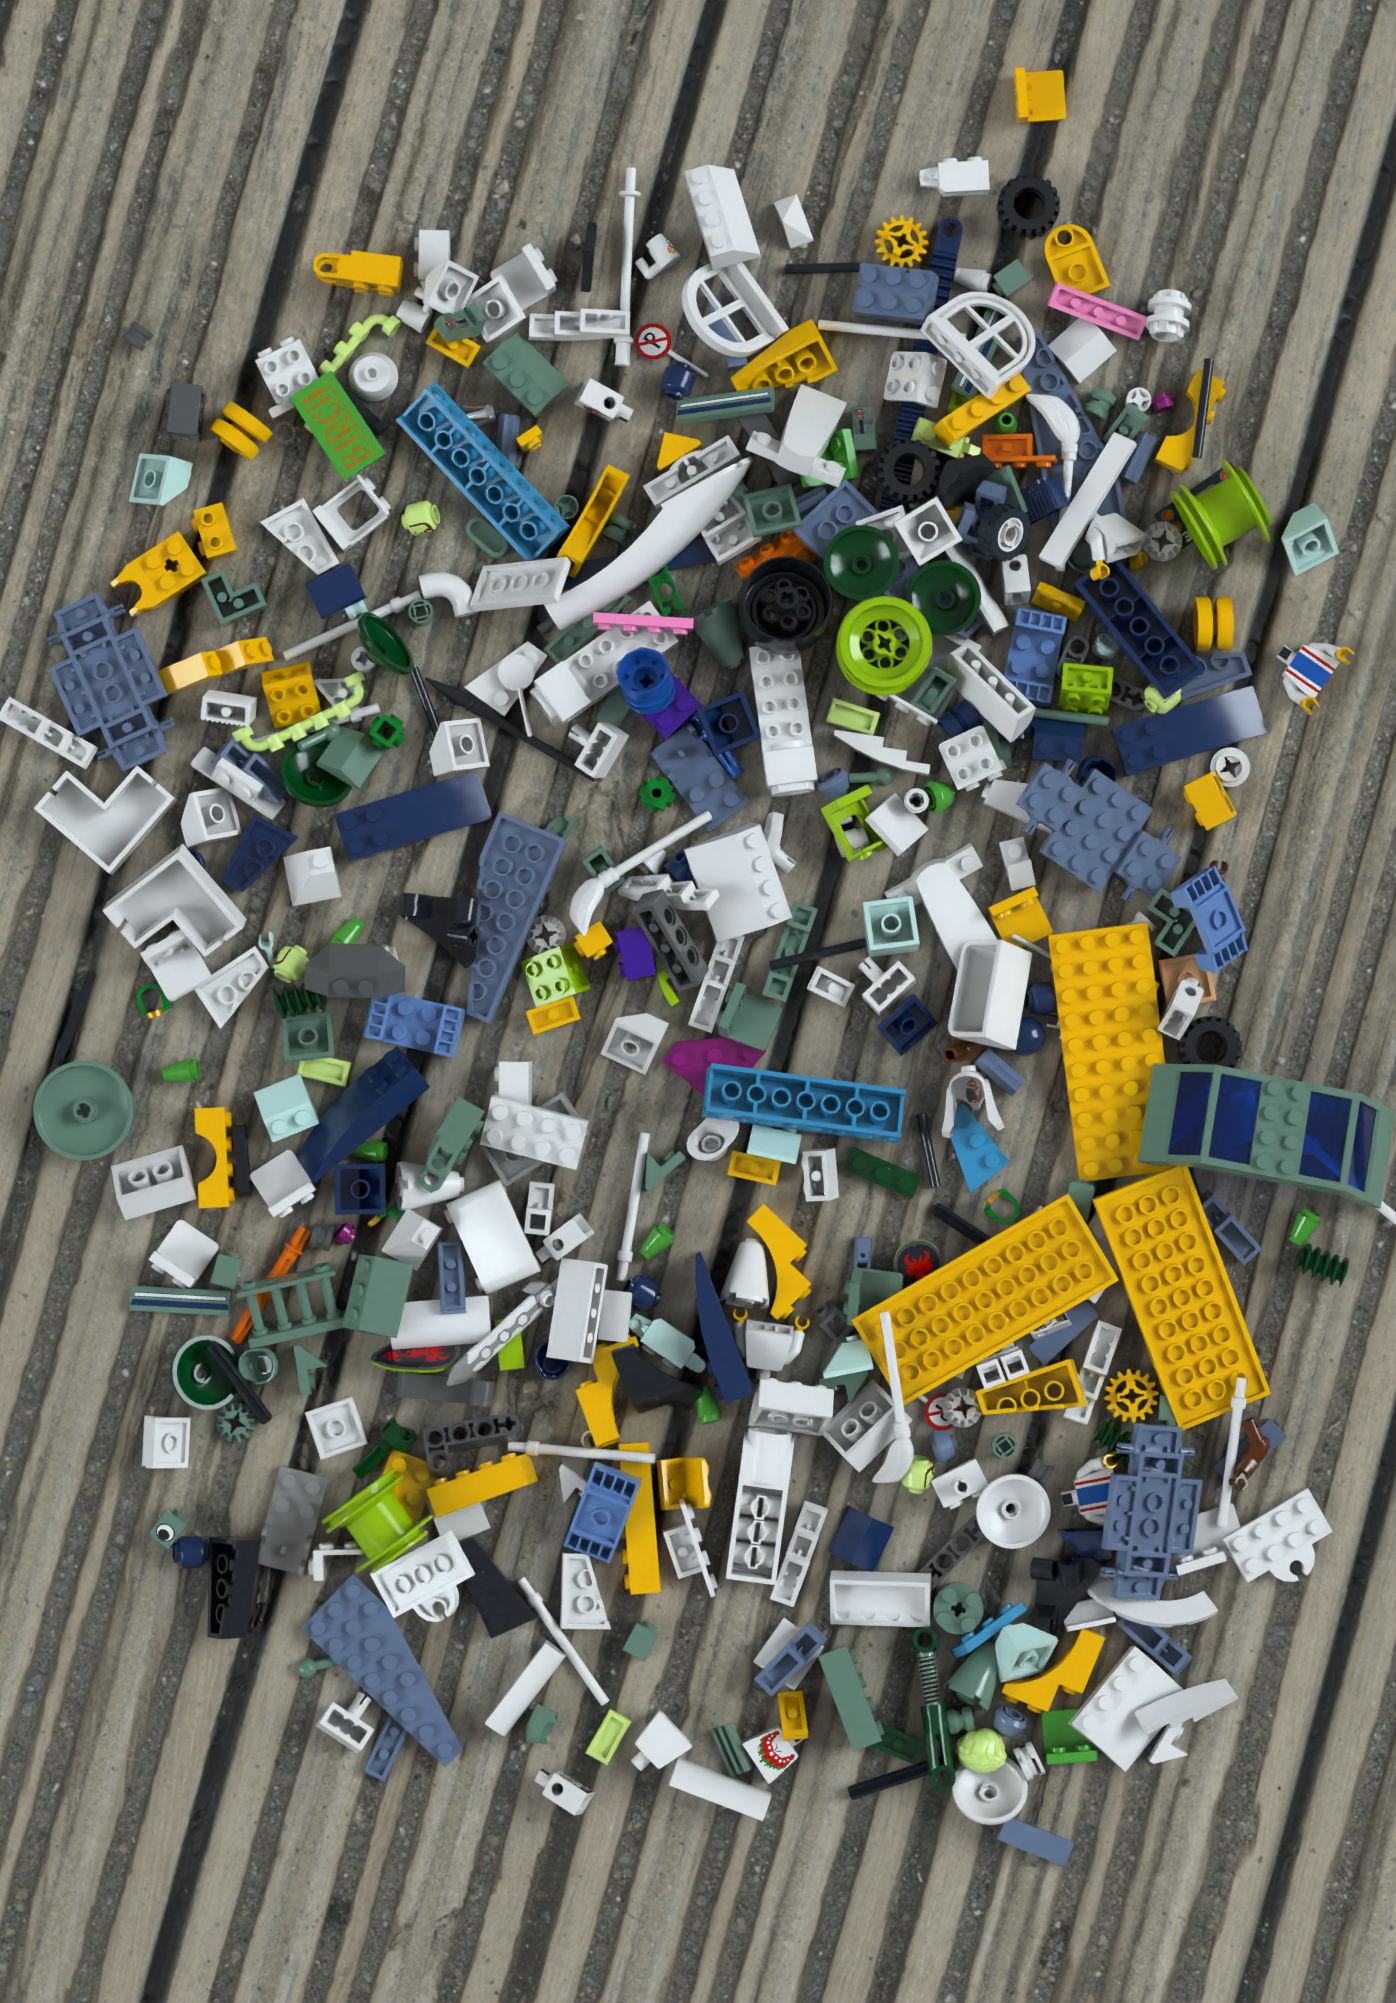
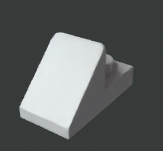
(1017, 863)
(830, 986)
(570, 1481)
(1164, 1749)

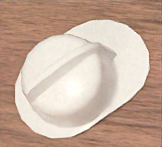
(712, 1139)

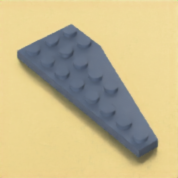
(1047, 379)
(841, 511)
(511, 888)
(371, 1648)

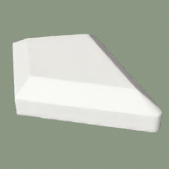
(334, 689)

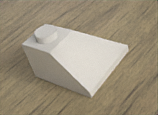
(928, 530)
(458, 747)
(209, 817)
(312, 876)
(635, 1040)
(412, 1239)

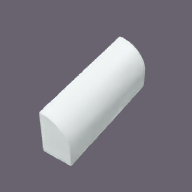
(989, 692)
(577, 1310)
(426, 1327)
(525, 1688)
(720, 1789)

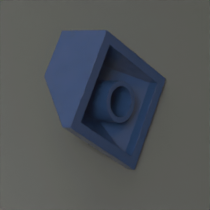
(1086, 1542)

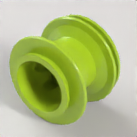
(1222, 513)
(869, 674)
(378, 1522)

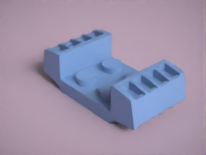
(1034, 653)
(1214, 917)
(415, 1024)
(602, 1512)

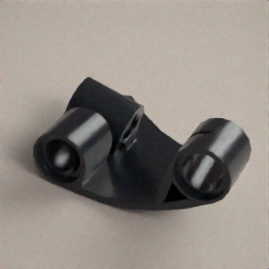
(446, 921)
(648, 1385)
(1059, 1588)

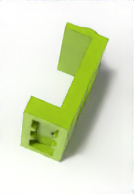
(846, 807)

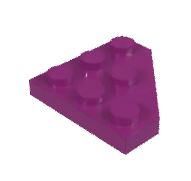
(693, 1058)

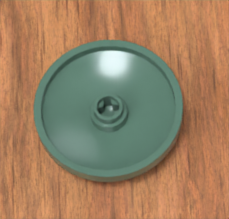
(83, 1110)

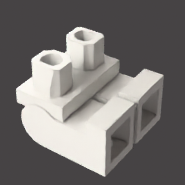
(1006, 1361)

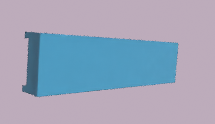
(482, 473)
(803, 1103)

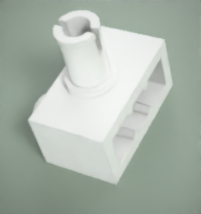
(599, 748)
(886, 986)
(959, 1483)
(346, 1724)

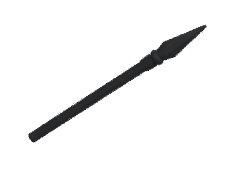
(460, 698)

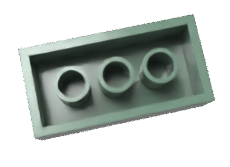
(850, 1698)

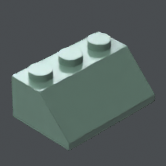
(525, 374)
(377, 1296)

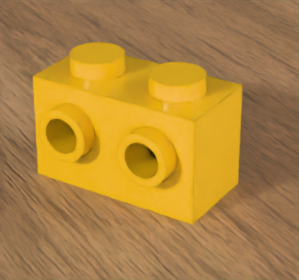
(214, 532)
(1209, 800)
(594, 942)

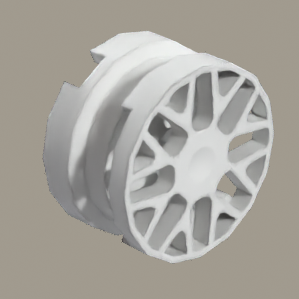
(1028, 1765)

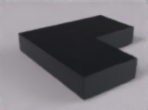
(588, 257)

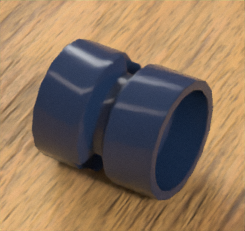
(961, 720)

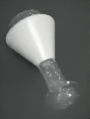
(653, 864)

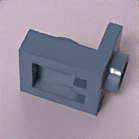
(966, 520)

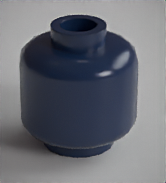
(678, 381)
(1041, 998)
(644, 1292)
(190, 1552)

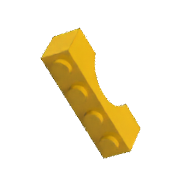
(980, 409)
(1176, 450)
(214, 1125)

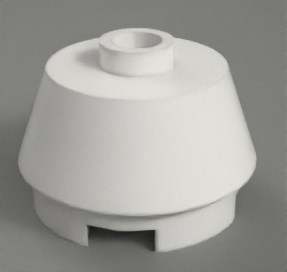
(373, 376)

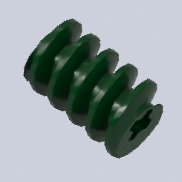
(298, 1000)
(1321, 1264)
(1110, 1437)

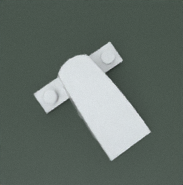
(805, 437)
(729, 529)
(947, 900)

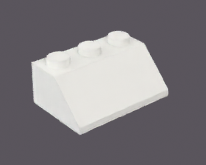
(153, 1182)
(791, 1407)
(863, 1426)

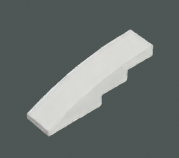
(582, 325)
(47, 733)
(873, 748)
(681, 894)
(715, 983)
(1095, 1368)
(799, 1553)
(1186, 1704)

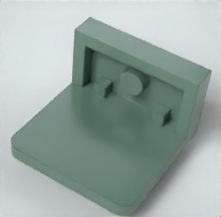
(748, 1018)
(868, 1289)

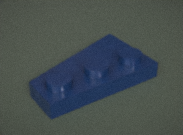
(256, 852)

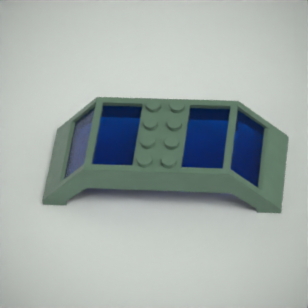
(1267, 1130)

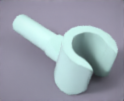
(267, 946)

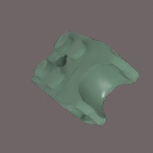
(452, 1142)

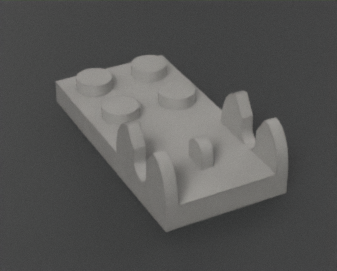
(514, 1166)
(292, 1520)

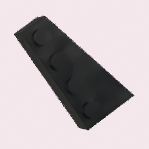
(231, 1585)
(493, 1593)

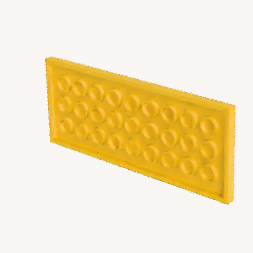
(1107, 1043)
(1181, 1295)
(988, 1297)

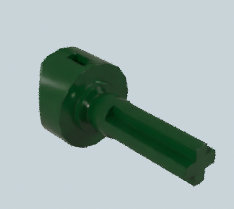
(394, 1437)

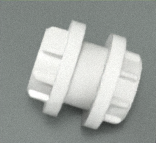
(1168, 312)

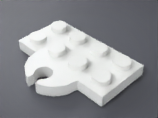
(1279, 1539)
(425, 1578)

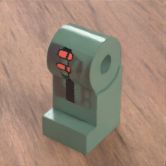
(461, 324)
(863, 429)

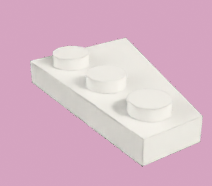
(302, 535)
(492, 692)
(232, 985)
(580, 1595)

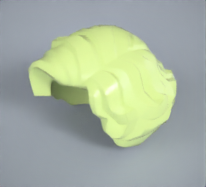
(981, 1750)

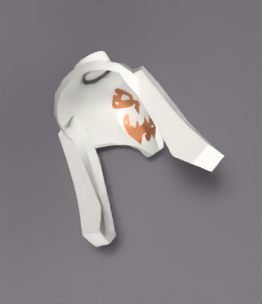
(957, 1090)

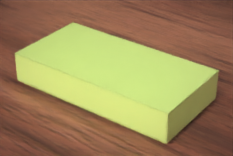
(852, 717)
(325, 1070)
(608, 1736)

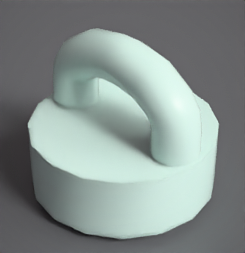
(1104, 646)

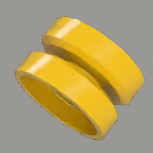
(240, 431)
(1216, 623)

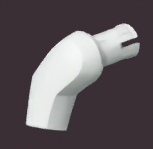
(773, 834)

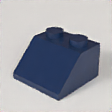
(728, 723)
(1057, 741)
(359, 1189)

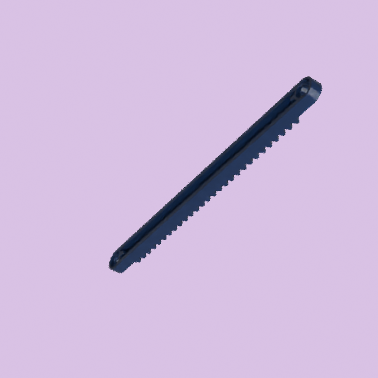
(943, 265)

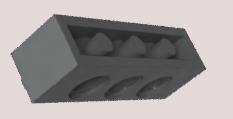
(670, 939)

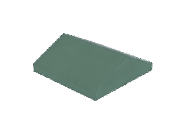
(772, 510)
(350, 757)
(308, 1037)

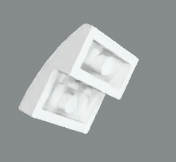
(781, 1636)

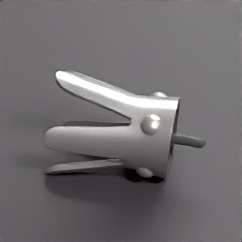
(485, 413)

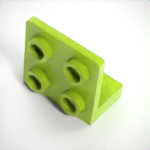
(1085, 689)
(555, 974)

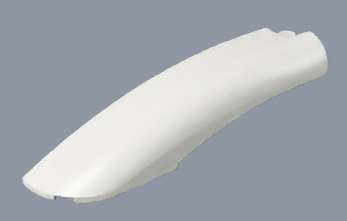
(665, 538)

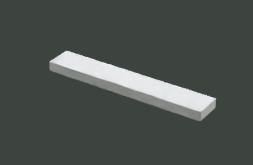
(1087, 500)

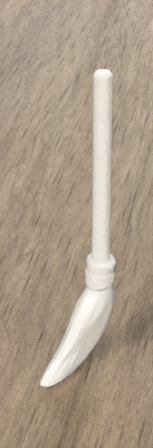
(1066, 429)
(591, 891)
(901, 1451)

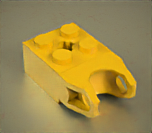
(362, 272)
(152, 575)

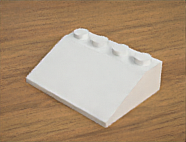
(745, 878)
(1109, 1715)

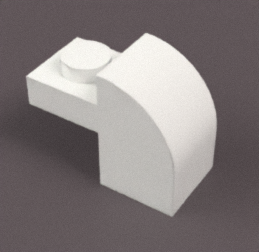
(539, 1208)

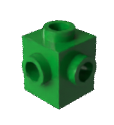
(382, 723)
(655, 804)

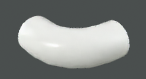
(450, 587)

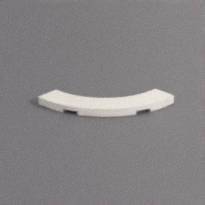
(1153, 1612)

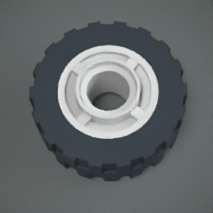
(1003, 532)

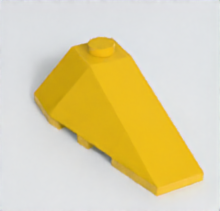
(791, 359)

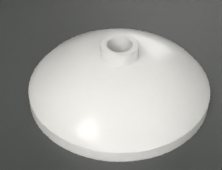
(1026, 1519)
(1006, 1785)

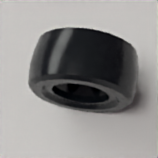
(793, 577)

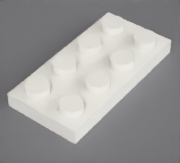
(520, 584)
(534, 1132)

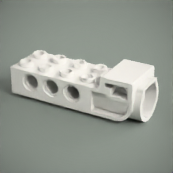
(592, 671)
(783, 722)
(760, 1505)

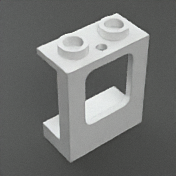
(337, 527)

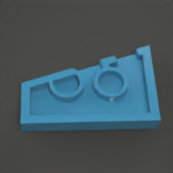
(975, 1149)
(989, 1628)

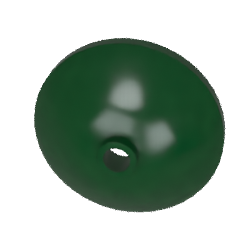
(857, 545)
(943, 579)
(384, 645)
(300, 768)
(213, 1387)

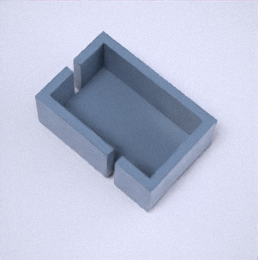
(895, 293)

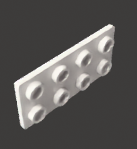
(1208, 1545)

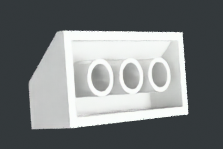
(721, 215)

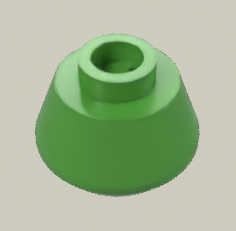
(939, 796)

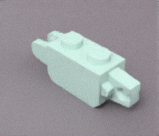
(668, 1342)

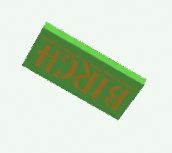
(338, 426)

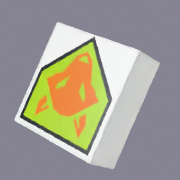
(281, 409)

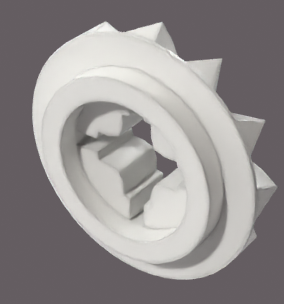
(1168, 551)
(1232, 755)
(552, 924)
(953, 1400)

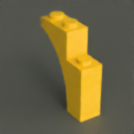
(593, 518)
(215, 664)
(784, 1248)
(598, 1397)
(1070, 1672)

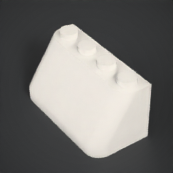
(990, 993)

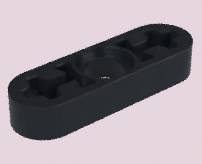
(242, 1161)

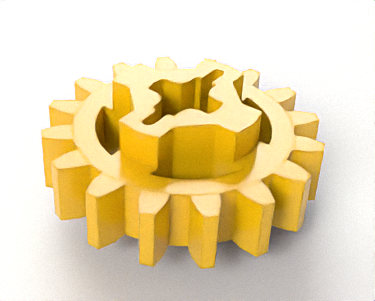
(910, 247)
(1132, 1407)

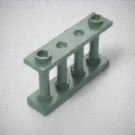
(285, 1329)

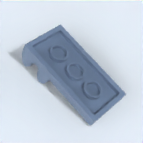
(698, 776)

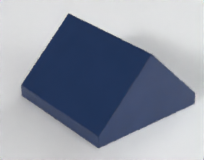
(335, 590)
(907, 1025)
(860, 1539)

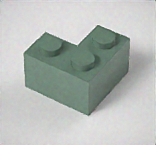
(230, 604)
(1179, 925)

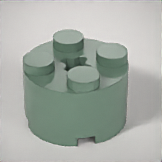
(965, 1620)

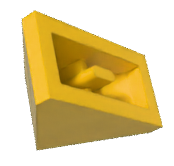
(674, 448)

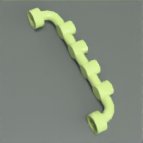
(359, 333)
(298, 730)

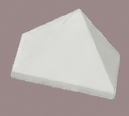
(793, 221)

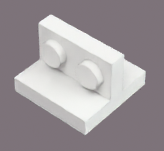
(166, 1442)

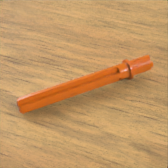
(281, 1268)

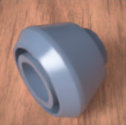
(833, 783)
(942, 1445)
(1008, 1721)

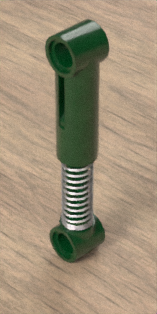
(933, 1712)

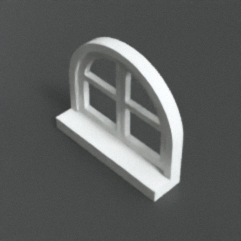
(748, 298)
(964, 352)

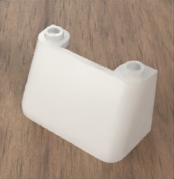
(492, 1237)

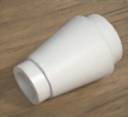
(973, 279)
(916, 793)

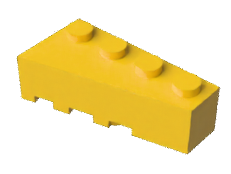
(1042, 1389)
(481, 1485)

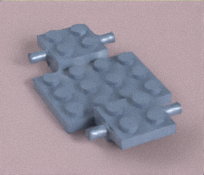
(109, 682)
(1097, 830)
(1150, 1512)

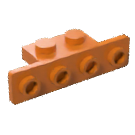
(1014, 451)
(786, 545)

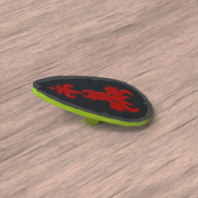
(916, 1260)
(417, 1359)

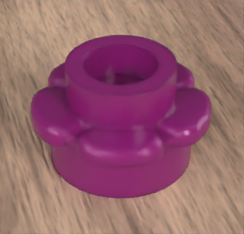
(1162, 403)
(345, 1233)

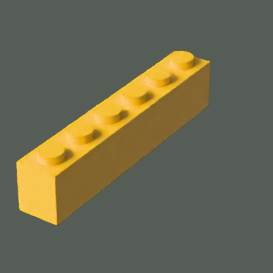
(640, 1528)

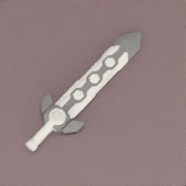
(540, 1301)

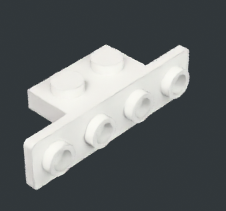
(236, 782)
(685, 1550)

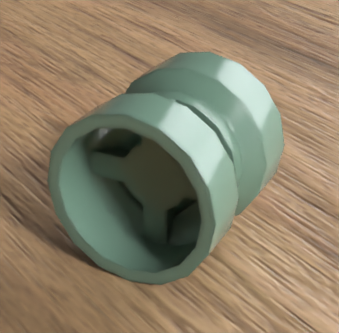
(1100, 404)
(567, 504)
(614, 533)
(424, 613)
(1000, 1444)
(960, 1720)

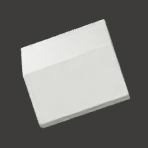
(448, 287)
(498, 307)
(1081, 349)
(885, 522)

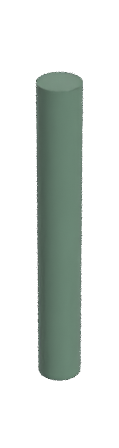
(1071, 716)

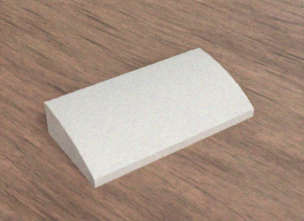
(989, 608)
(880, 1598)

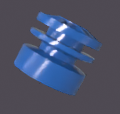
(646, 681)

